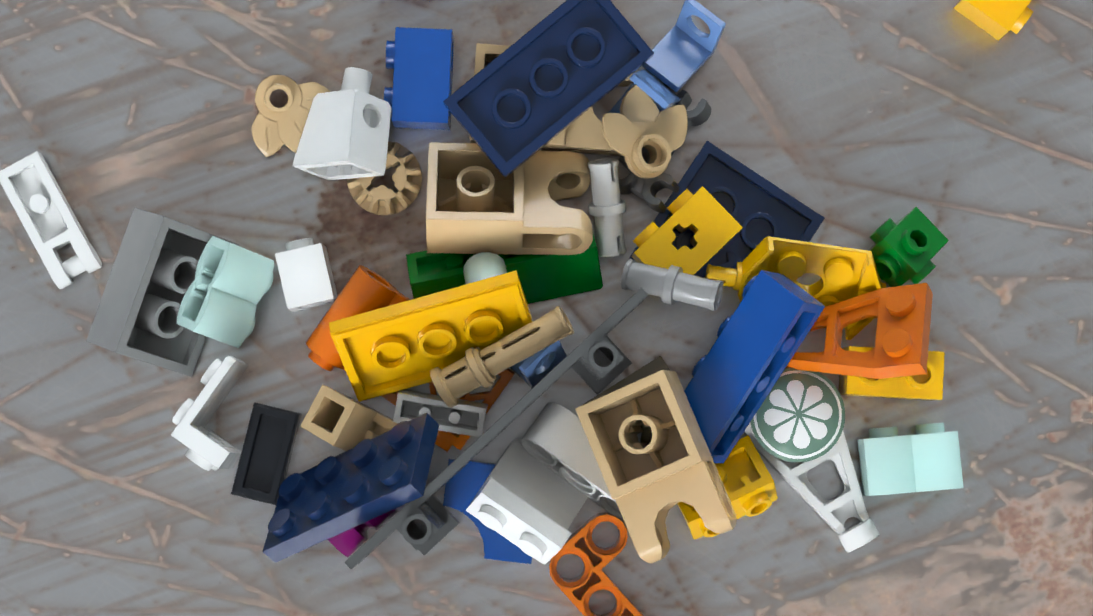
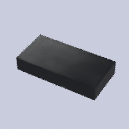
(266, 453)

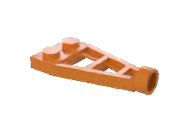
(900, 340)

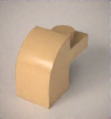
(343, 419)

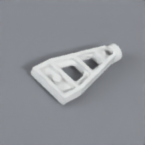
(832, 511)

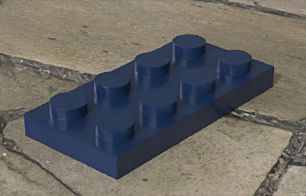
(547, 80)
(352, 487)

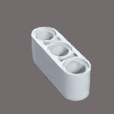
(563, 447)

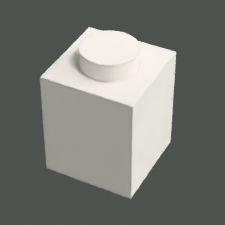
(306, 275)

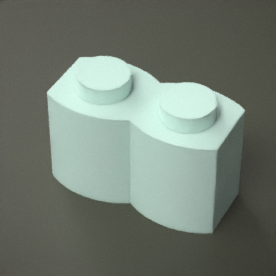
(225, 292)
(910, 462)

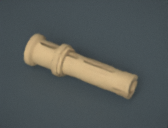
(482, 366)

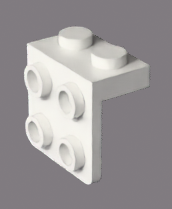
(204, 445)
(527, 503)

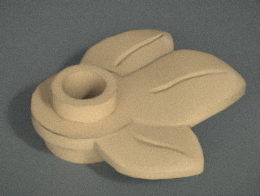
(286, 123)
(643, 126)

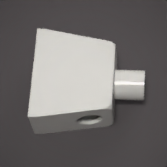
(346, 131)

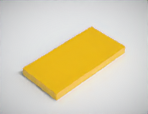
(404, 341)

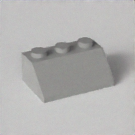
(146, 292)

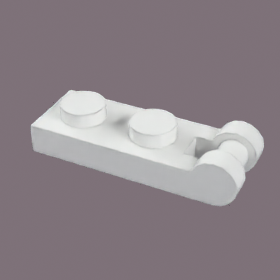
(48, 218)

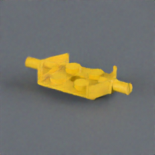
(842, 271)

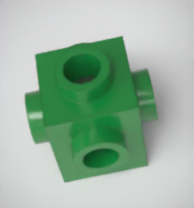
(906, 248)

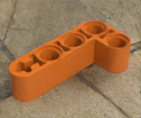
(593, 577)

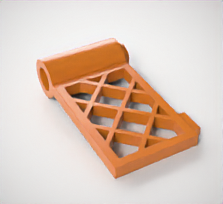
(370, 292)

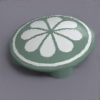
(800, 416)

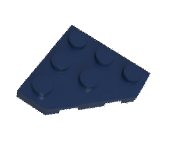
(749, 199)

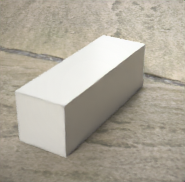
(464, 418)

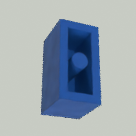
(420, 77)

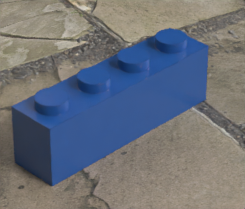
(749, 358)

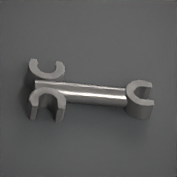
(648, 188)

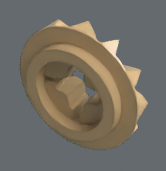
(406, 179)

